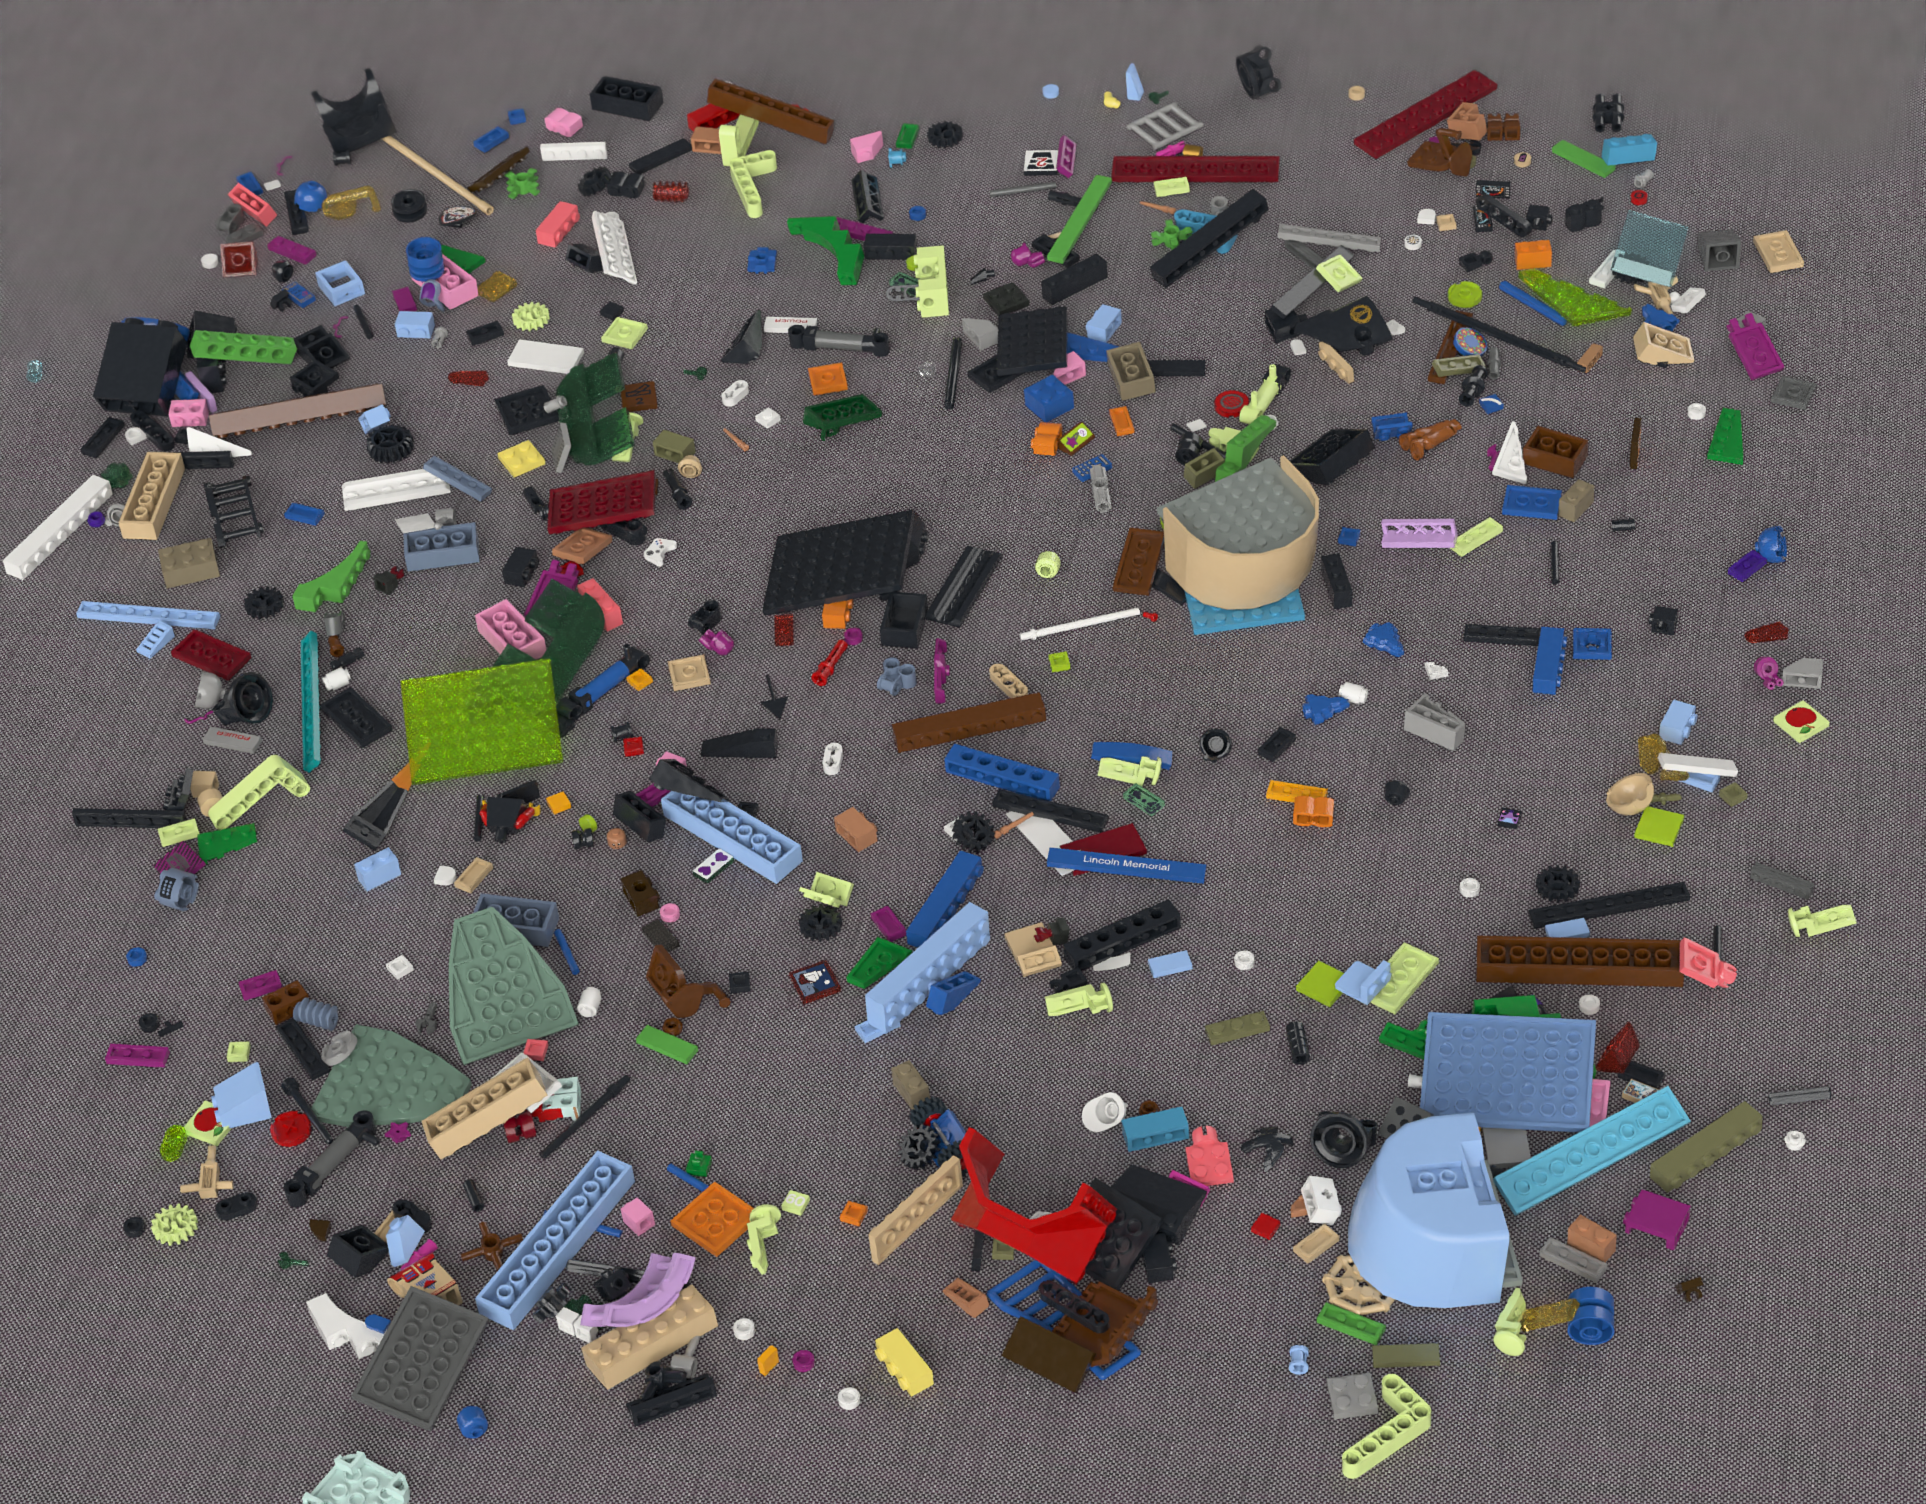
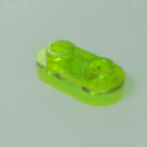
(172, 1145)

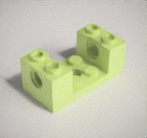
(931, 281)

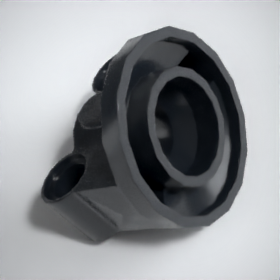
(1256, 72)
(245, 701)
(1338, 1149)

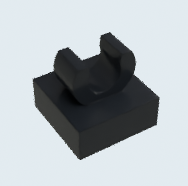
(279, 299)

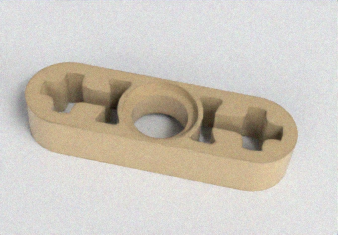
(995, 675)

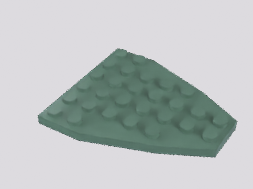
(500, 989)
(390, 1080)

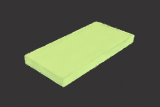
(1408, 970)

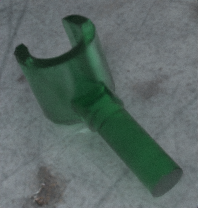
(1155, 96)
(700, 373)
(286, 1262)

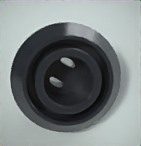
(282, 271)
(1396, 792)

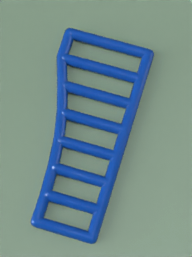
(1007, 1306)

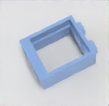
(338, 294)

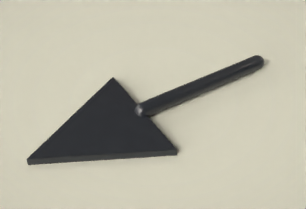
(775, 705)

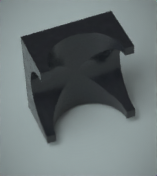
(356, 120)

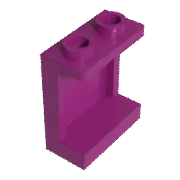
(1658, 1217)

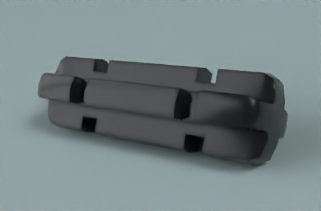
(347, 658)

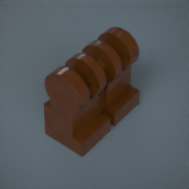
(1496, 127)

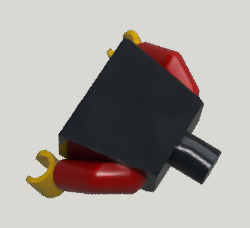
(506, 816)

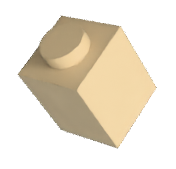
(202, 781)

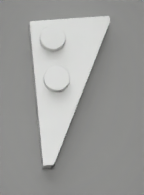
(202, 442)
(1510, 460)

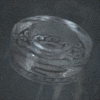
(927, 369)

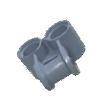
(896, 676)

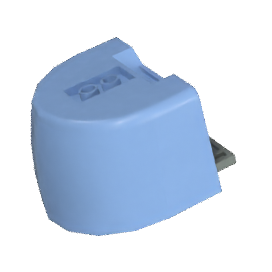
(1432, 1218)

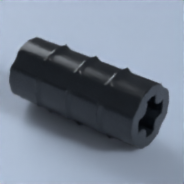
(1298, 1043)

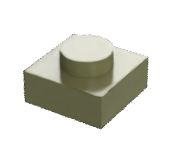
(1733, 794)
(1002, 1251)

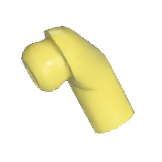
(1110, 101)

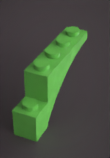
(1243, 446)
(334, 584)

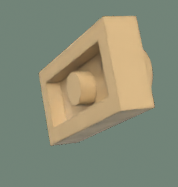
(1039, 961)

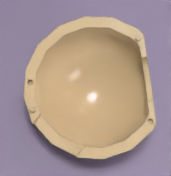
(1631, 794)

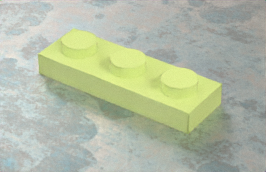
(1477, 536)

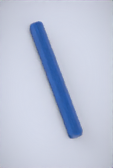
(1532, 303)

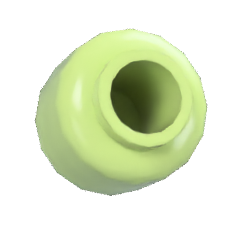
(1047, 564)

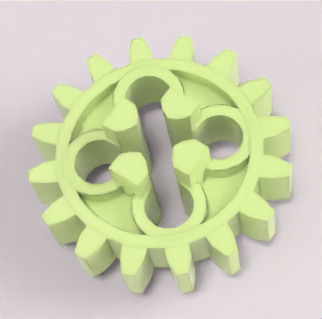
(530, 316)
(171, 1232)

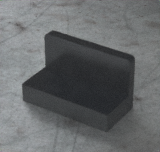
(527, 792)

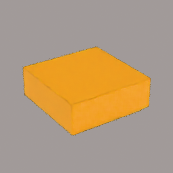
(639, 679)
(558, 802)
(768, 1360)

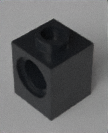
(1539, 217)
(1664, 620)

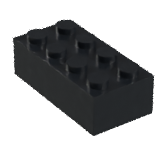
(626, 98)

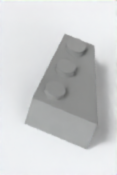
(1434, 724)

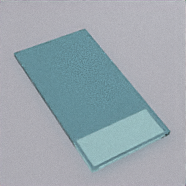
(1649, 248)

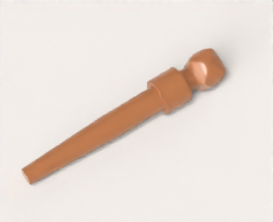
(1166, 209)
(740, 443)
(1005, 829)

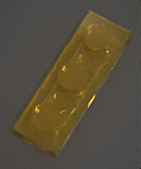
(1549, 1314)

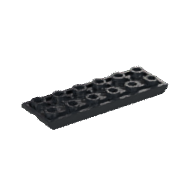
(963, 586)

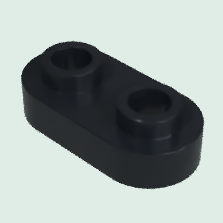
(236, 1206)

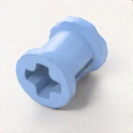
(1298, 1359)

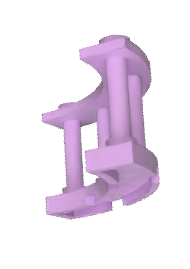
(648, 1298)

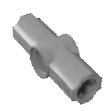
(1100, 488)

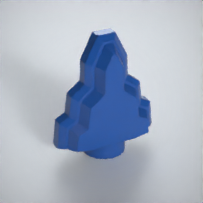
(1659, 318)
(1384, 638)
(1322, 708)

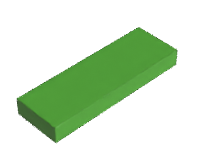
(667, 1044)
(1351, 1323)

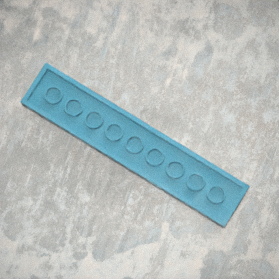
(1591, 1150)

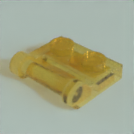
(496, 286)

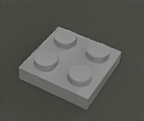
(1352, 1395)

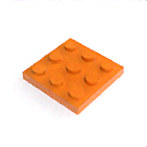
(714, 1219)

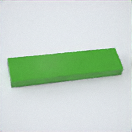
(1583, 158)

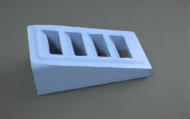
(1133, 83)
(160, 630)

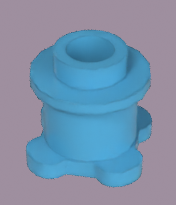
(896, 157)

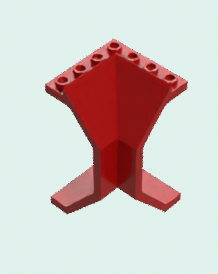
(1057, 1240)

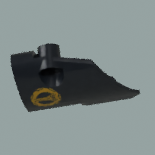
(1348, 327)

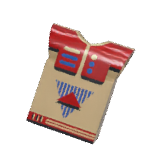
(427, 1276)

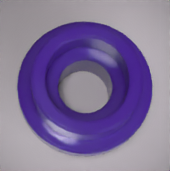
(96, 519)

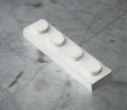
(573, 151)

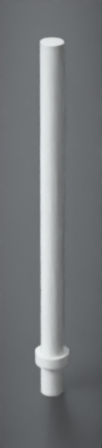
(1032, 634)

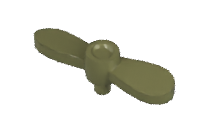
(1663, 798)

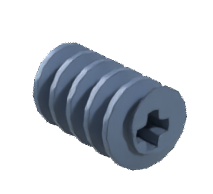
(316, 1014)

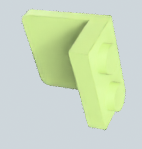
(829, 890)

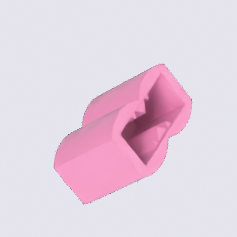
(563, 122)

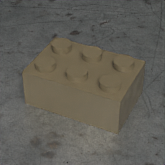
(1130, 371)
(188, 563)

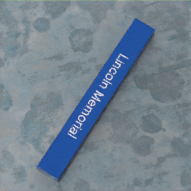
(1126, 865)

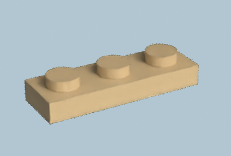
(1336, 362)

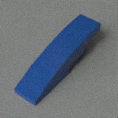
(1130, 752)

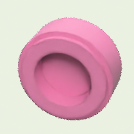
(669, 912)

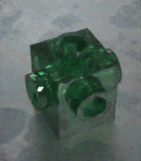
(117, 474)

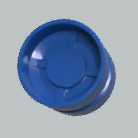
(1594, 1317)

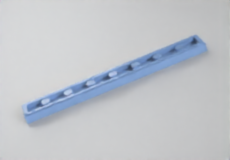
(148, 615)

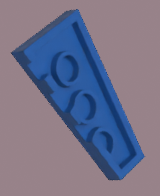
(1088, 348)

